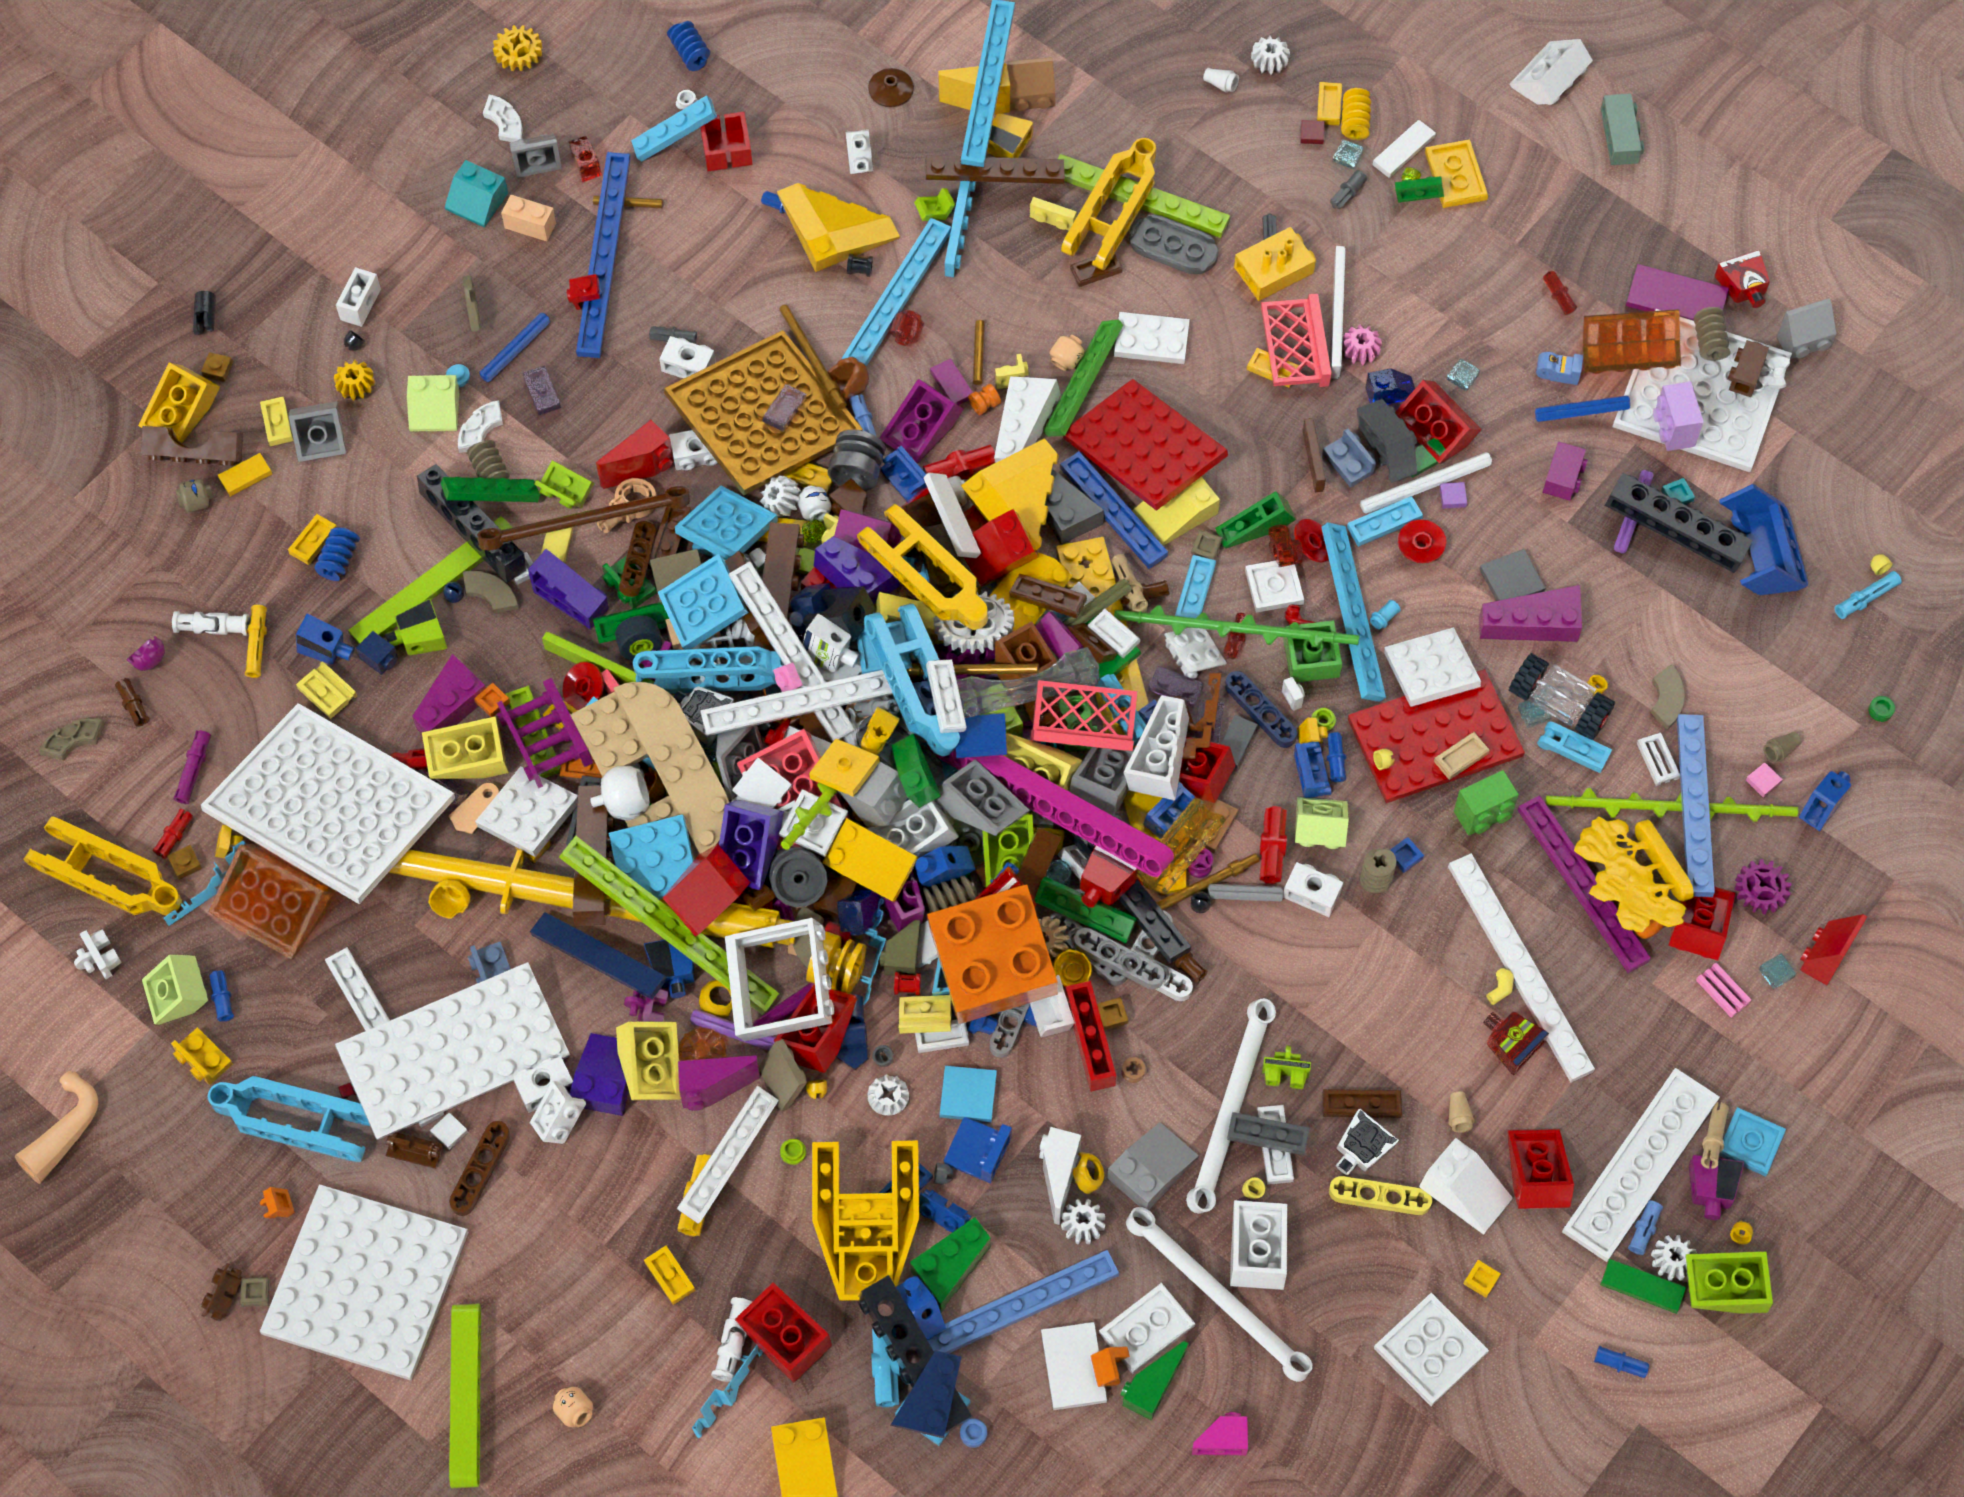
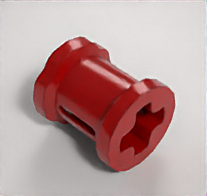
(907, 983)

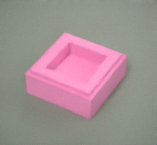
(1764, 780)

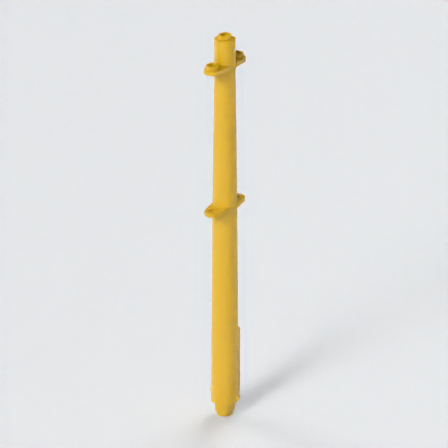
(558, 890)

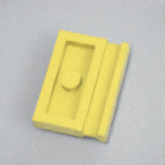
(326, 690)
(925, 1014)

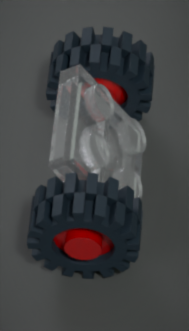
(1562, 695)

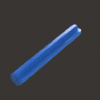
(514, 347)
(1582, 408)

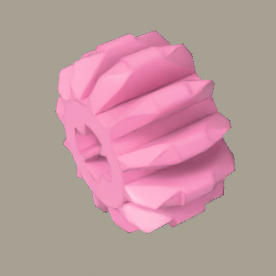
(1361, 344)

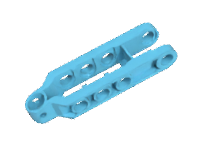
(674, 672)
(898, 678)
(236, 1099)

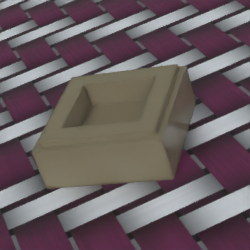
(1206, 545)
(255, 1292)

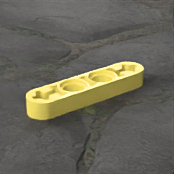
(1381, 1190)

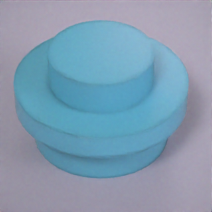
(461, 372)

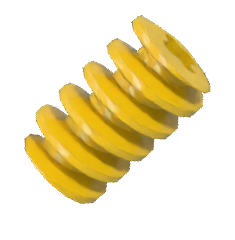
(1356, 114)

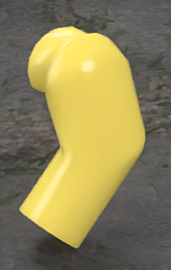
(1505, 986)

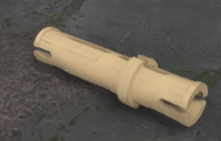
(1124, 571)
(1714, 1141)

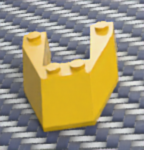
(868, 1232)

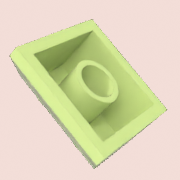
(433, 403)
(1321, 822)
(174, 988)

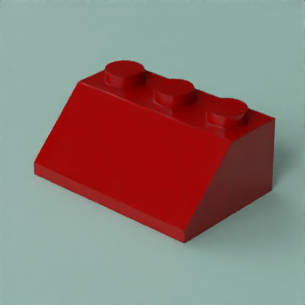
(1436, 415)

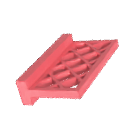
(1316, 344)
(1076, 736)

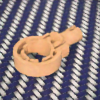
(621, 492)

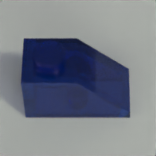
(1389, 385)
(858, 911)

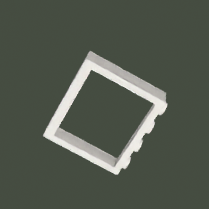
(739, 982)

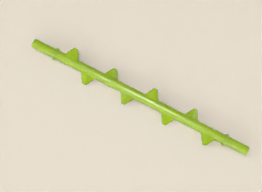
(1613, 805)
(807, 816)

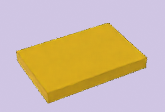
(1459, 173)

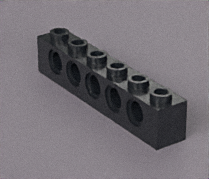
(468, 522)
(1683, 533)
(886, 1293)

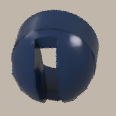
(450, 595)

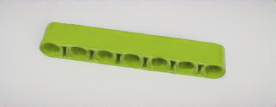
(465, 1396)

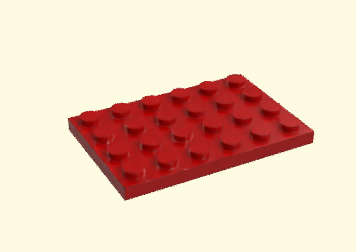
(1145, 444)
(1429, 729)

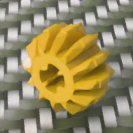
(354, 380)

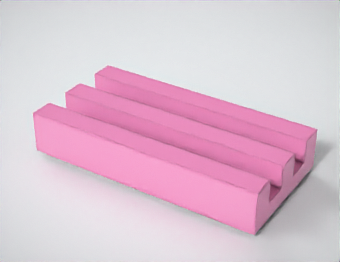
(1725, 978)

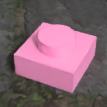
(787, 677)

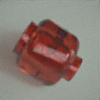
(907, 327)

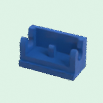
(903, 473)
(1311, 770)
(1167, 811)

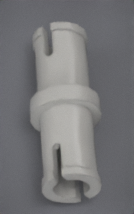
(869, 707)

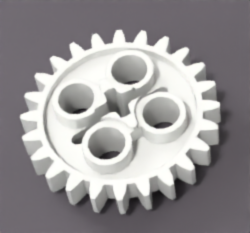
(958, 635)

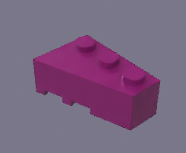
(448, 698)

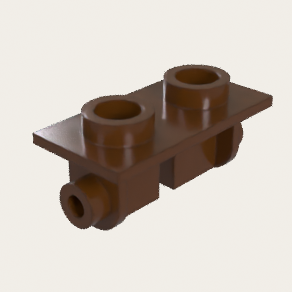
(413, 1150)
(224, 1282)

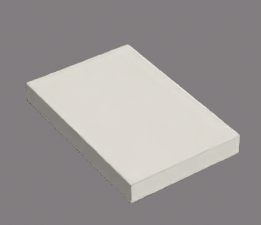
(1148, 1327)
(1070, 1366)

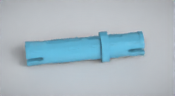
(1867, 595)

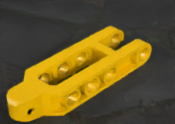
(1136, 161)
(963, 607)
(160, 898)

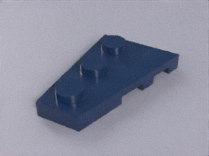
(931, 1397)

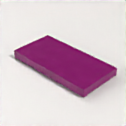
(1669, 291)

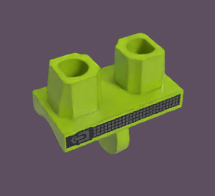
(1287, 1065)

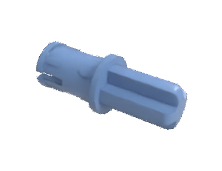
(862, 414)

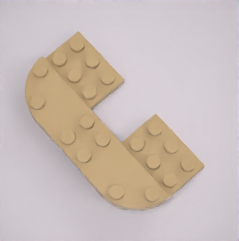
(645, 723)

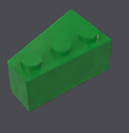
(951, 1261)

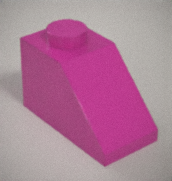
(1224, 1437)

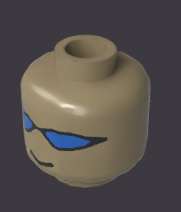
(194, 495)

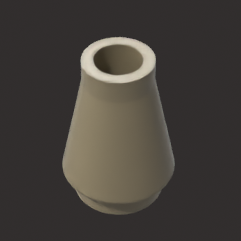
(1780, 747)

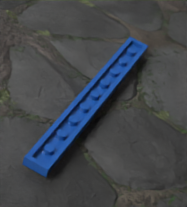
(604, 253)

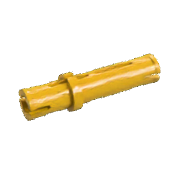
(255, 643)

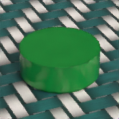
(1881, 708)

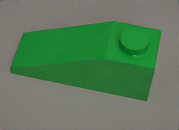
(1256, 520)
(914, 771)
(1151, 1384)

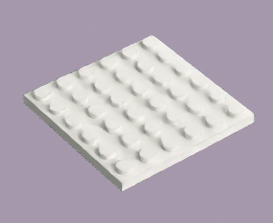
(1731, 420)
(364, 1282)

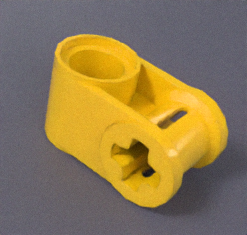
(878, 731)

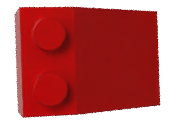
(638, 456)
(1002, 546)
(1208, 772)
(706, 889)
(1704, 924)
(1830, 947)
(819, 1045)
(1540, 1169)
(784, 1332)

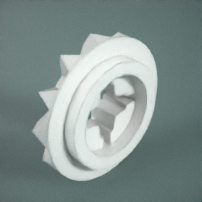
(887, 1106)

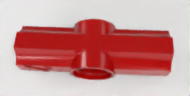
(963, 463)
(1273, 845)

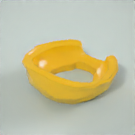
(708, 1006)
(1082, 1176)

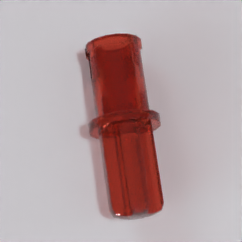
(1559, 292)
(1234, 640)

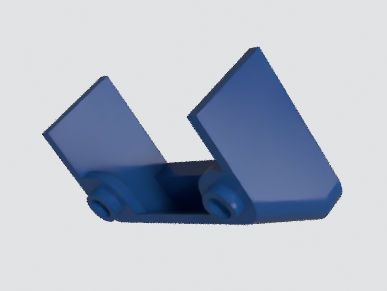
(1774, 541)

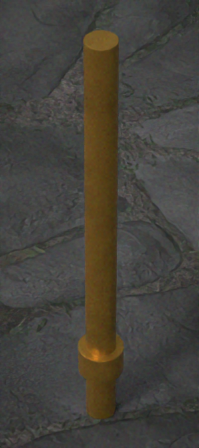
(830, 386)
(916, 670)
(1233, 869)

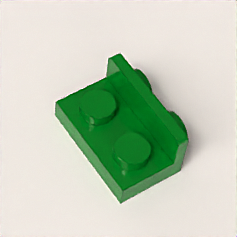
(612, 578)

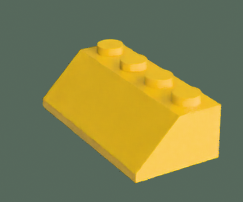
(1041, 568)

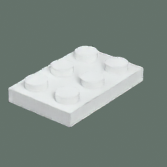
(1152, 338)

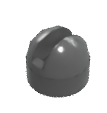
(878, 1058)
(941, 1172)

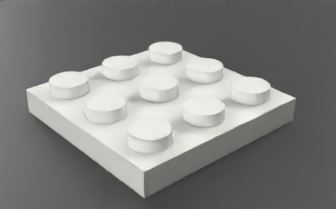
(1432, 667)
(527, 814)
(1431, 1349)

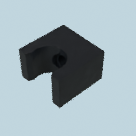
(845, 609)

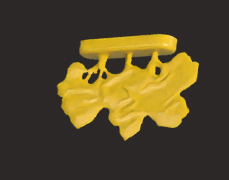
(1631, 882)

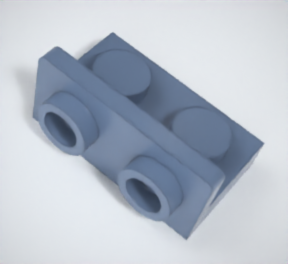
(1350, 458)
(489, 961)

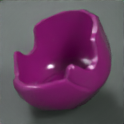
(148, 655)

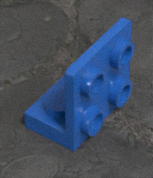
(978, 1149)

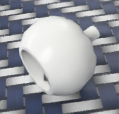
(623, 793)

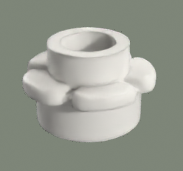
(685, 96)

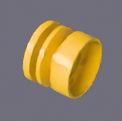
(844, 964)

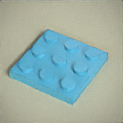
(725, 523)
(702, 602)
(653, 853)

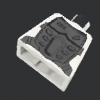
(700, 700)
(1363, 1143)

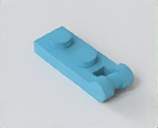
(1574, 747)

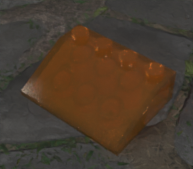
(1632, 341)
(270, 900)

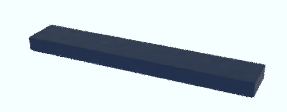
(598, 955)

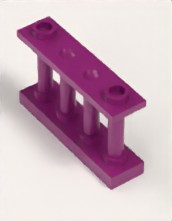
(568, 732)

